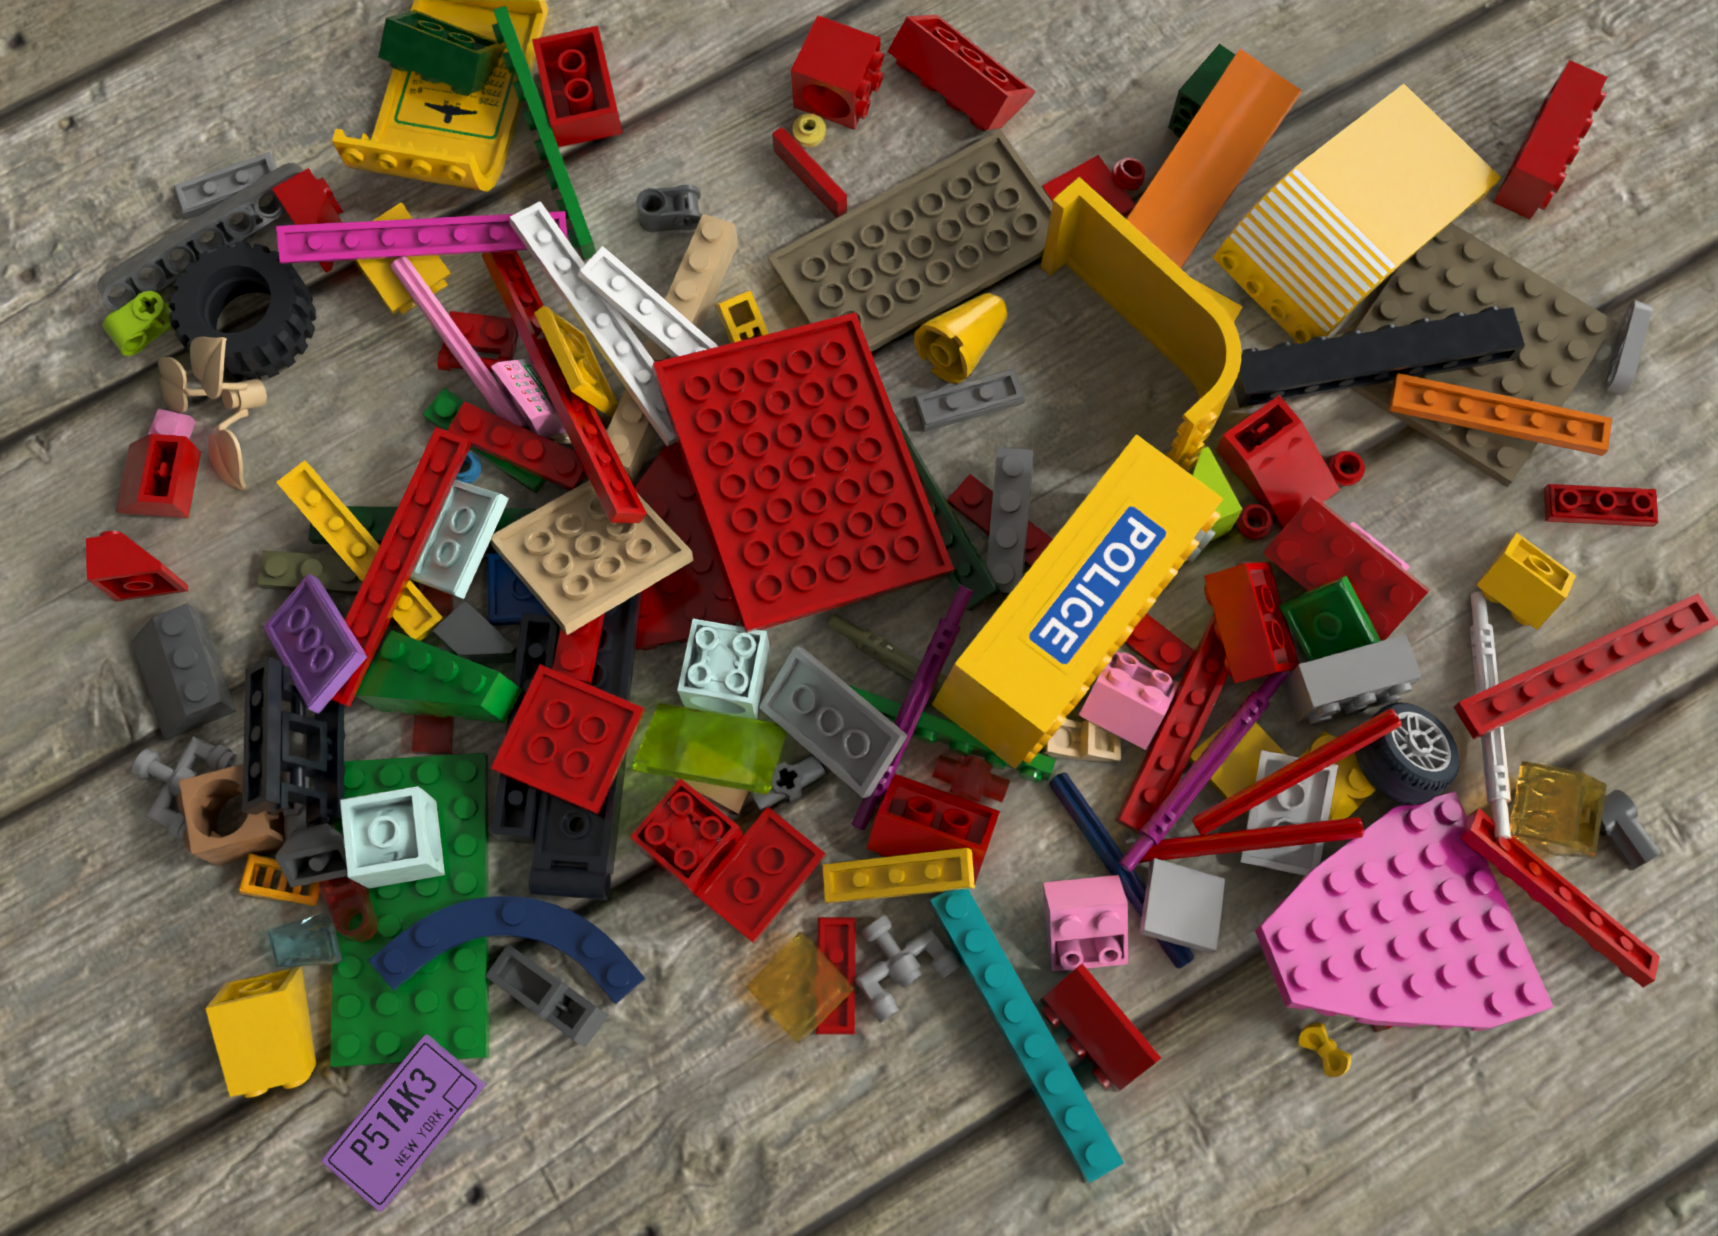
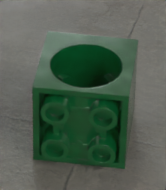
(1197, 89)

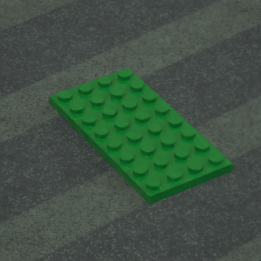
(451, 992)

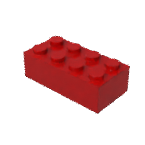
(1552, 140)
(1324, 547)

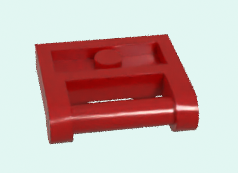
(485, 335)

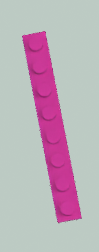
(401, 238)

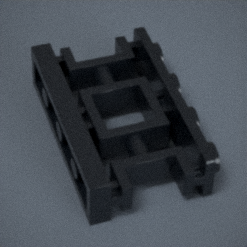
(268, 748)

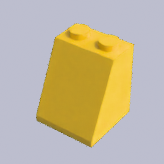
(386, 283)
(263, 1032)

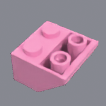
(1129, 699)
(1086, 922)

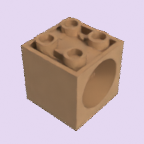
(200, 804)

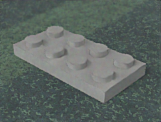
(832, 721)

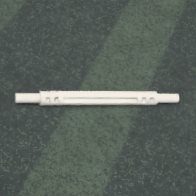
(1493, 742)

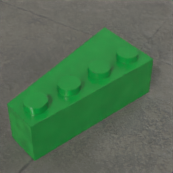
(432, 681)

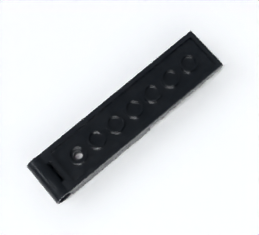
(582, 861)

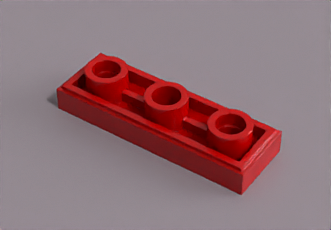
(1583, 505)

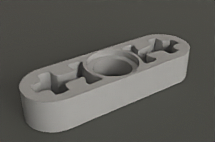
(1628, 347)

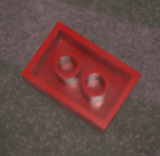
(577, 86)

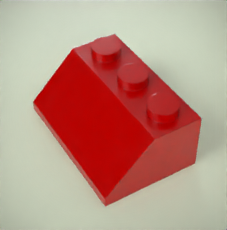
(1250, 621)
(927, 819)
(1098, 1030)

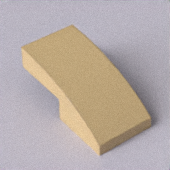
(1084, 742)

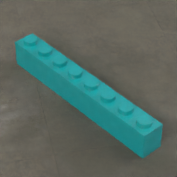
(1026, 1034)

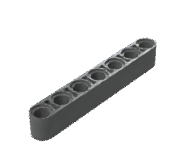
(188, 239)

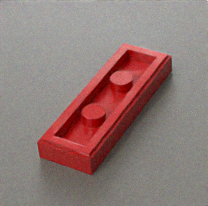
(809, 172)
(838, 943)

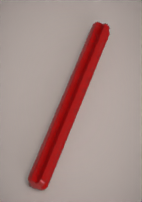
(1297, 771)
(1256, 839)

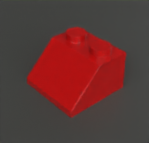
(309, 202)
(127, 570)

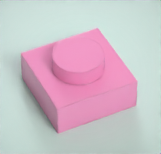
(172, 423)

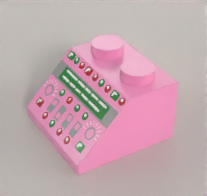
(527, 393)

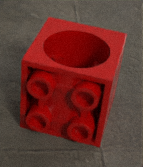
(837, 72)
(686, 836)

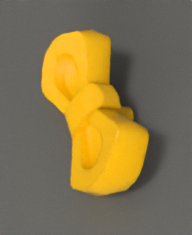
(1315, 1037)

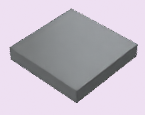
(1182, 906)

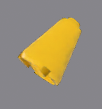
(960, 336)

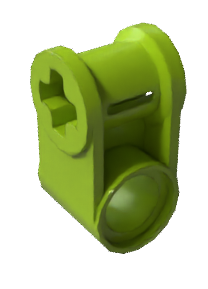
(137, 323)

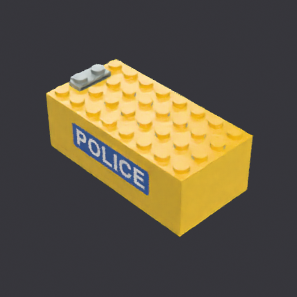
(1078, 603)

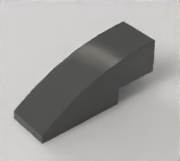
(546, 995)

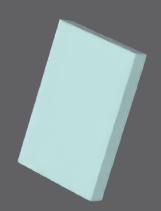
(459, 538)

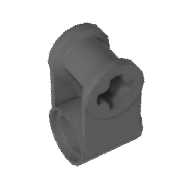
(671, 208)

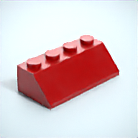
(959, 71)

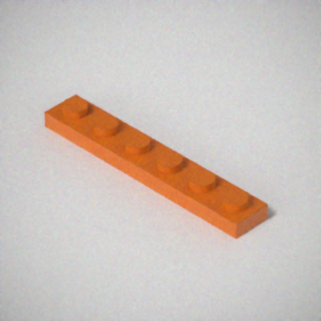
(1500, 414)

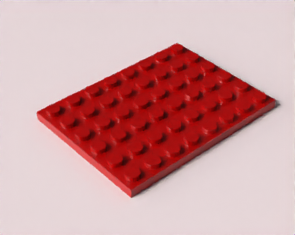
(801, 471)

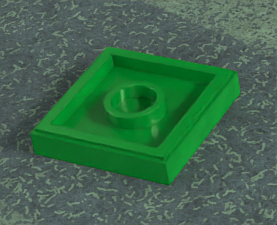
(1329, 620)

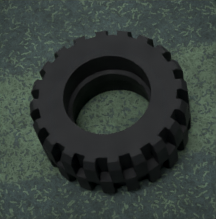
(227, 275)

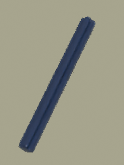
(1110, 855)

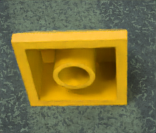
(1526, 582)

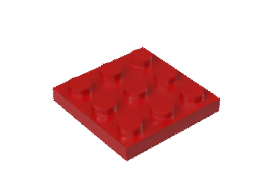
(568, 739)

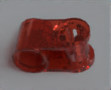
(344, 901)

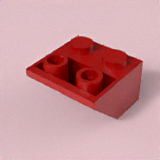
(159, 476)

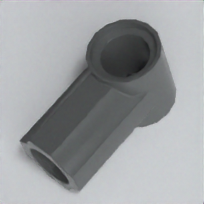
(1625, 832)

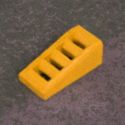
(249, 879)

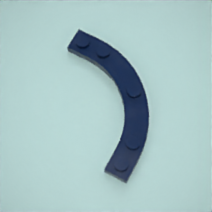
(509, 918)

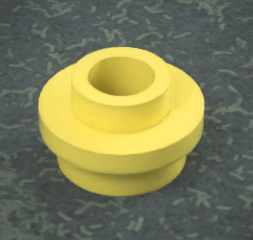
(809, 138)

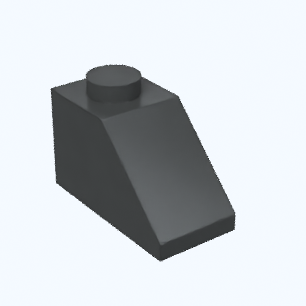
(473, 637)
(313, 855)

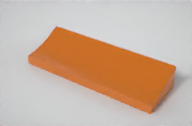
(1213, 156)

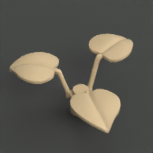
(207, 364)

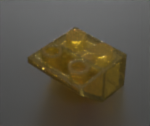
(1557, 810)

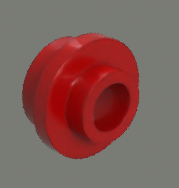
(1129, 173)
(1350, 460)
(1259, 513)

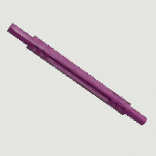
(918, 695)
(1202, 770)

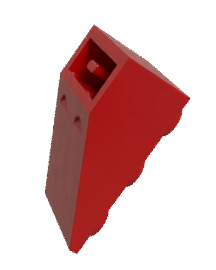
(1277, 460)

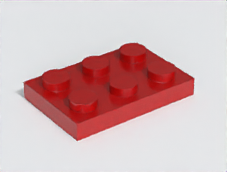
(760, 875)

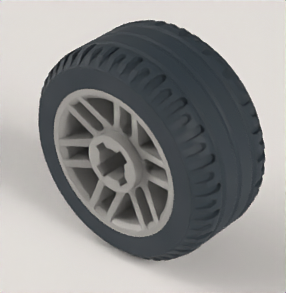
(1412, 760)

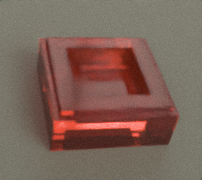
(432, 734)

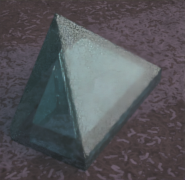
(305, 942)

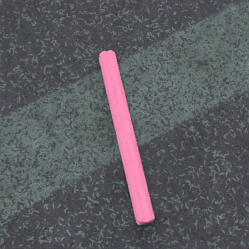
(456, 341)

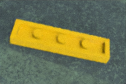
(898, 876)

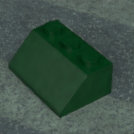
(439, 51)

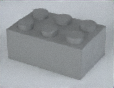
(1351, 680)

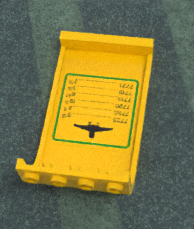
(445, 135)

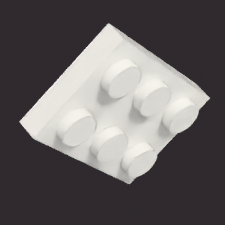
(1299, 804)

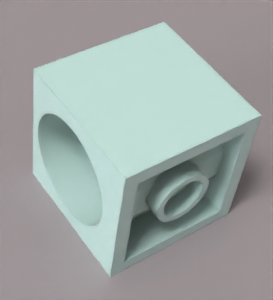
(724, 669)
(392, 837)

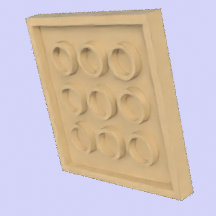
(582, 561)

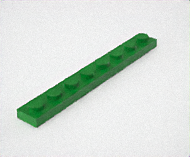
(546, 145)

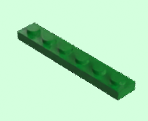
(960, 742)

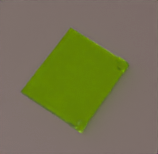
(711, 748)

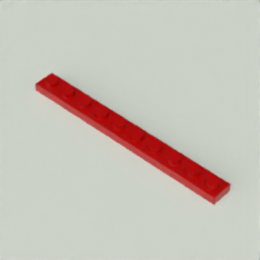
(577, 415)

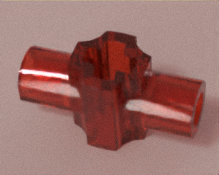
(971, 778)

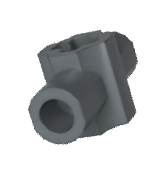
(805, 772)

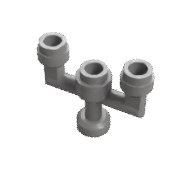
(149, 764)
(901, 965)

